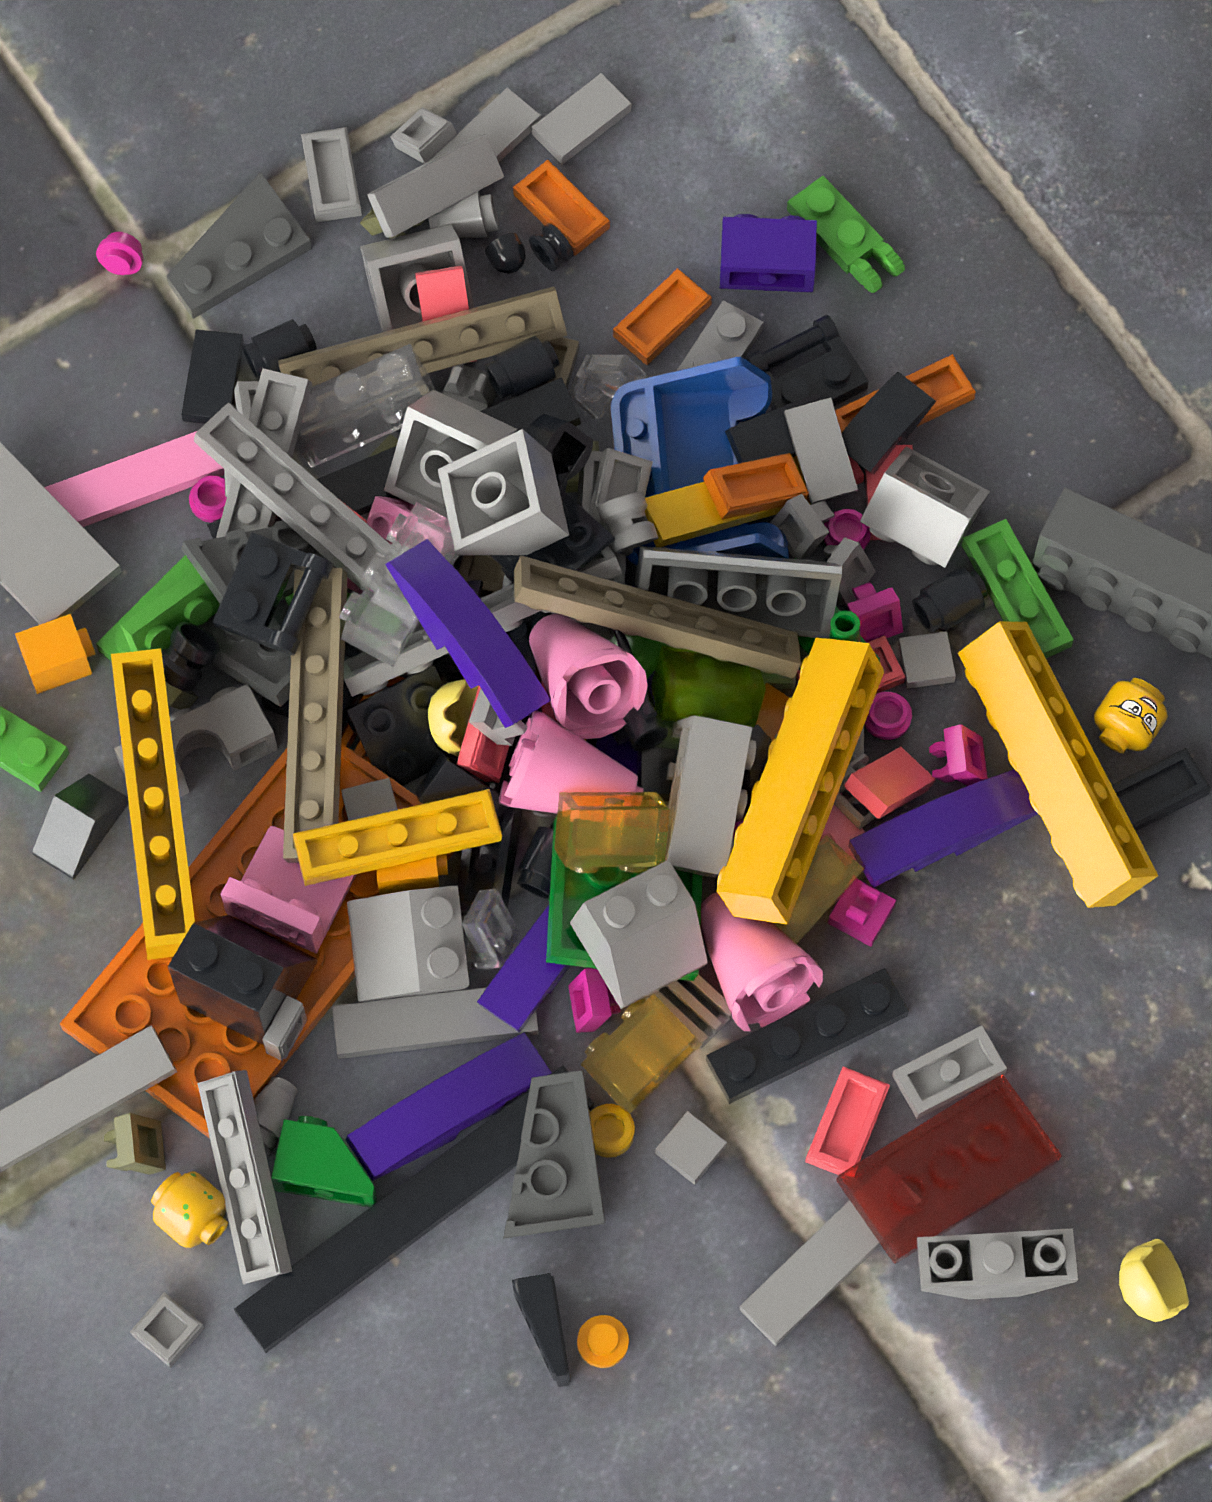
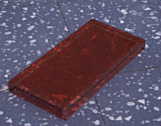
(948, 1168)

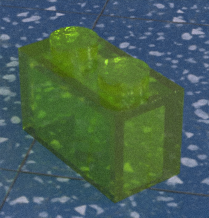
(705, 687)

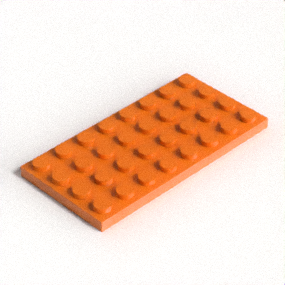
(141, 992)

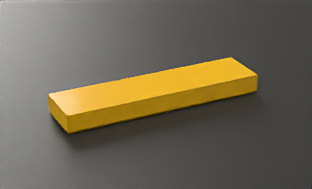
(692, 513)
(397, 837)

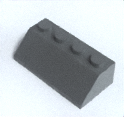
(758, 588)

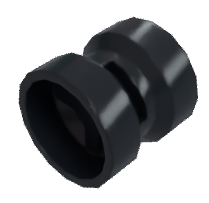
(187, 654)

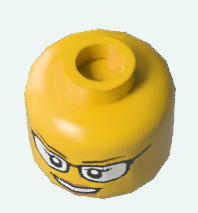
(1130, 715)

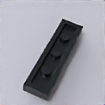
(806, 1035)

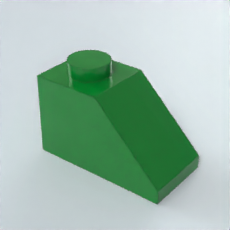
(319, 1164)

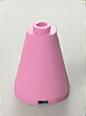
(586, 676)
(556, 761)
(756, 965)

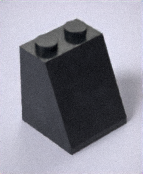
(237, 974)

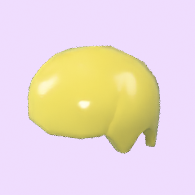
(450, 714)
(1153, 1282)

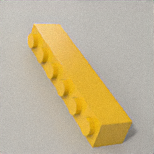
(1057, 765)
(800, 781)
(153, 800)

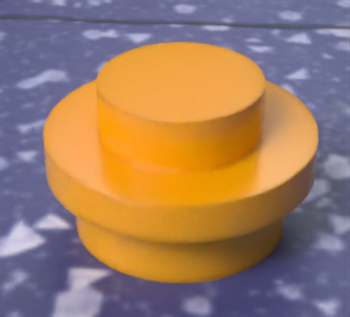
(602, 1341)

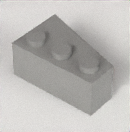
(706, 792)

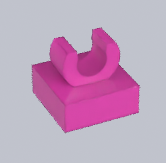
(877, 612)
(964, 756)
(862, 912)
(591, 1001)

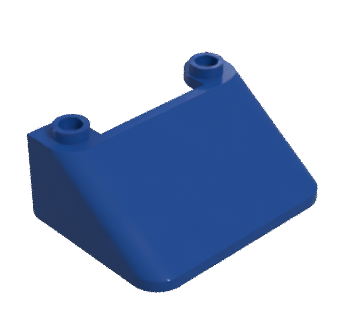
(681, 428)

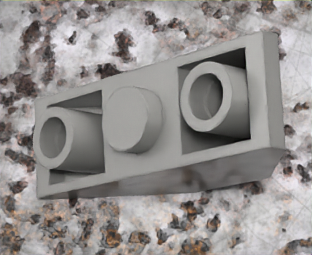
(997, 1263)

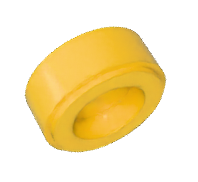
(612, 1130)

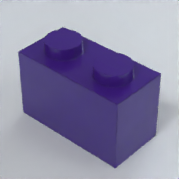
(768, 253)

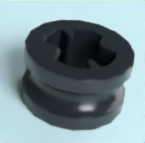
(551, 247)

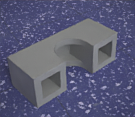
(227, 723)

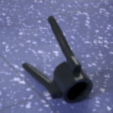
(643, 727)

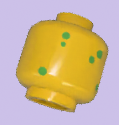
(189, 1209)

